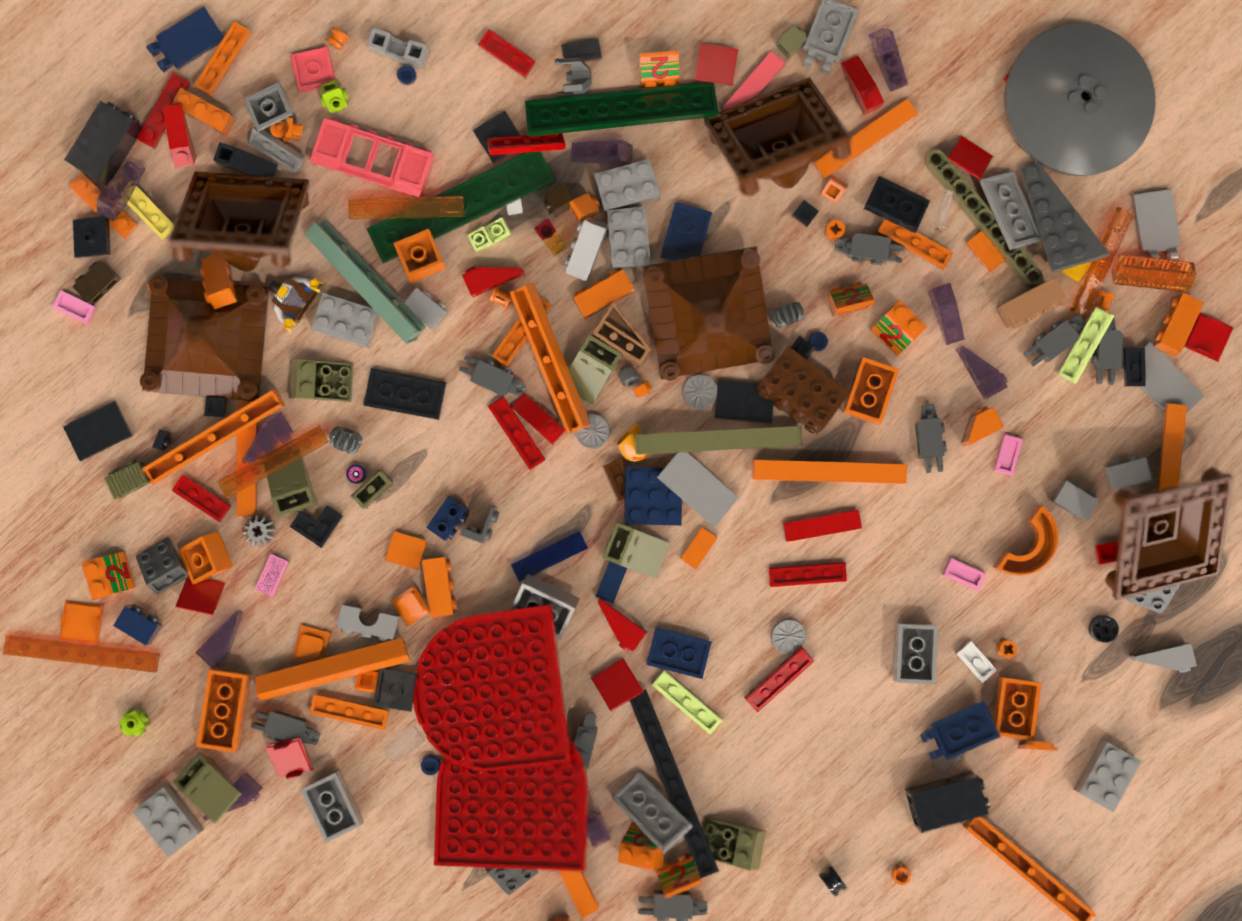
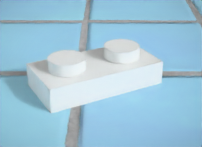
(976, 661)

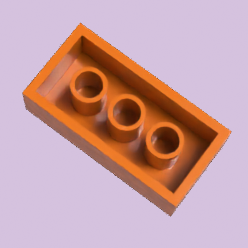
(224, 710)

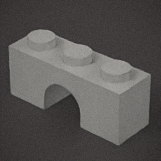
(391, 47)
(351, 620)

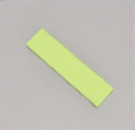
(1086, 345)
(687, 702)

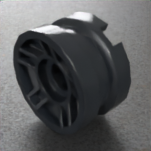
(1111, 630)
(832, 881)

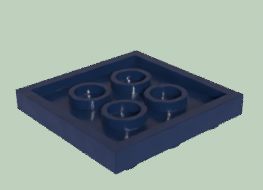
(648, 499)

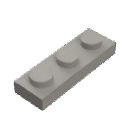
(276, 149)

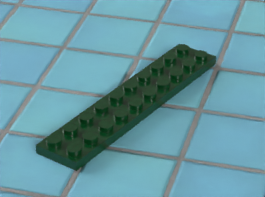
(621, 108)
(481, 197)

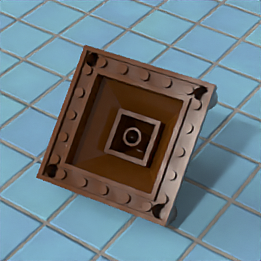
(778, 135)
(239, 218)
(708, 312)
(201, 347)
(1171, 535)

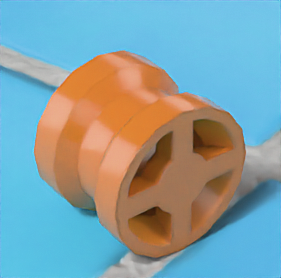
(337, 38)
(834, 233)

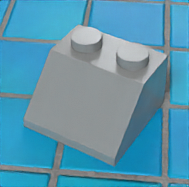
(269, 106)

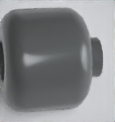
(628, 375)

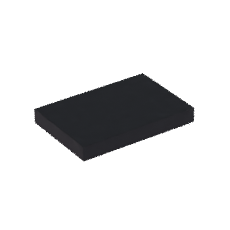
(897, 204)
(742, 402)
(97, 431)

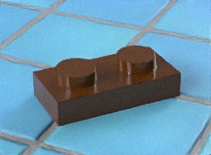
(616, 475)

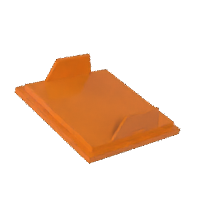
(81, 622)

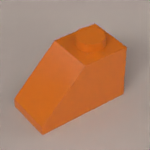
(584, 206)

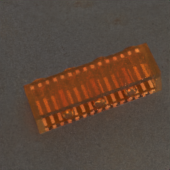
(1153, 273)

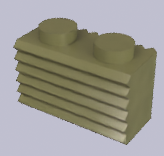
(127, 480)
(372, 489)

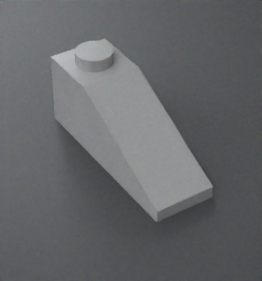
(1175, 657)

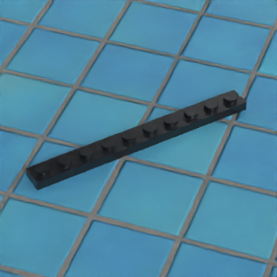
(673, 782)

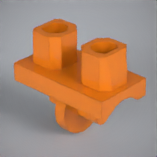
(287, 130)

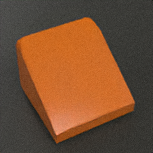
(834, 189)

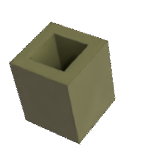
(791, 41)

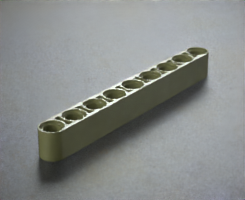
(974, 213)
(718, 440)

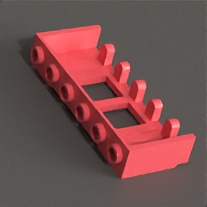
(409, 171)

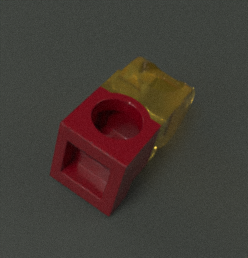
(550, 237)

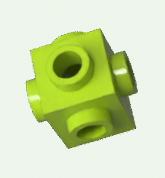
(333, 96)
(140, 721)

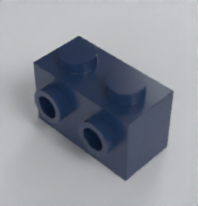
(447, 519)
(137, 624)

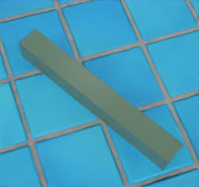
(365, 281)

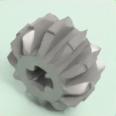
(265, 528)

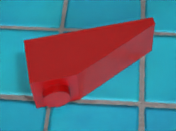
(862, 85)
(178, 136)
(487, 278)
(538, 419)
(624, 629)

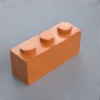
(204, 112)
(217, 281)
(603, 293)
(1178, 324)
(439, 586)

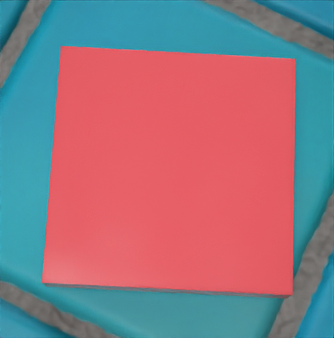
(312, 68)

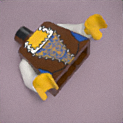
(293, 298)

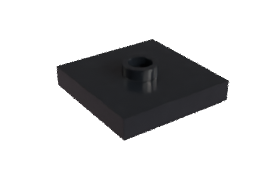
(496, 127)
(91, 237)
(395, 689)

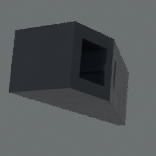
(243, 161)

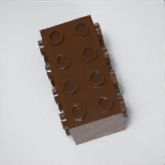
(802, 391)

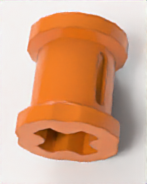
(495, 297)
(1104, 300)
(1011, 646)

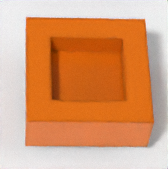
(367, 682)

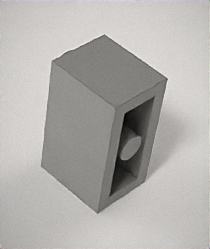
(426, 309)
(1127, 473)
(1075, 500)

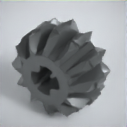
(788, 314)
(345, 439)

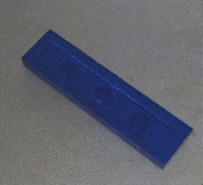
(549, 556)

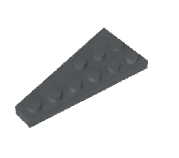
(1062, 230)

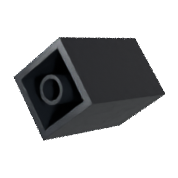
(104, 142)
(947, 801)

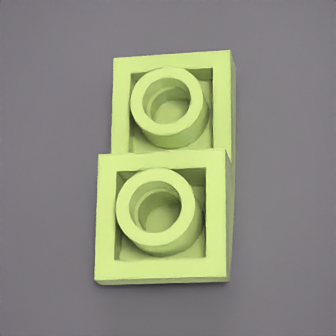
(489, 235)

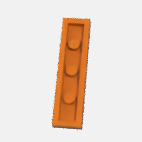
(222, 58)
(89, 193)
(916, 244)
(514, 340)
(349, 711)

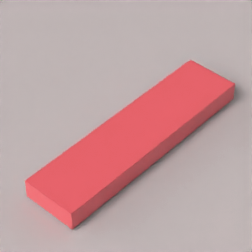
(756, 81)

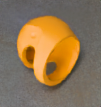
(627, 444)

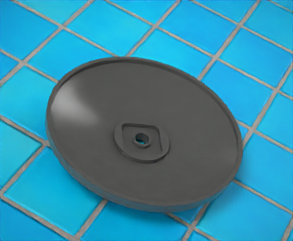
(1052, 117)

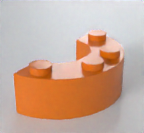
(1041, 551)

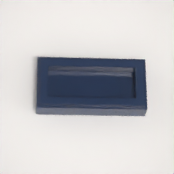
(611, 582)

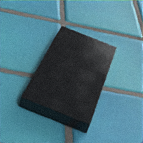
(405, 394)

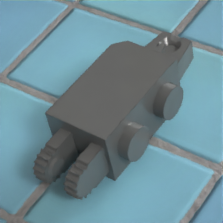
(868, 248)
(1056, 340)
(1108, 354)
(492, 378)
(929, 437)
(286, 727)
(586, 737)
(678, 906)

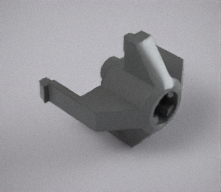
(578, 76)

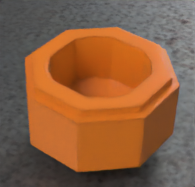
(643, 389)
(901, 875)

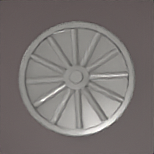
(700, 391)
(595, 434)
(788, 636)

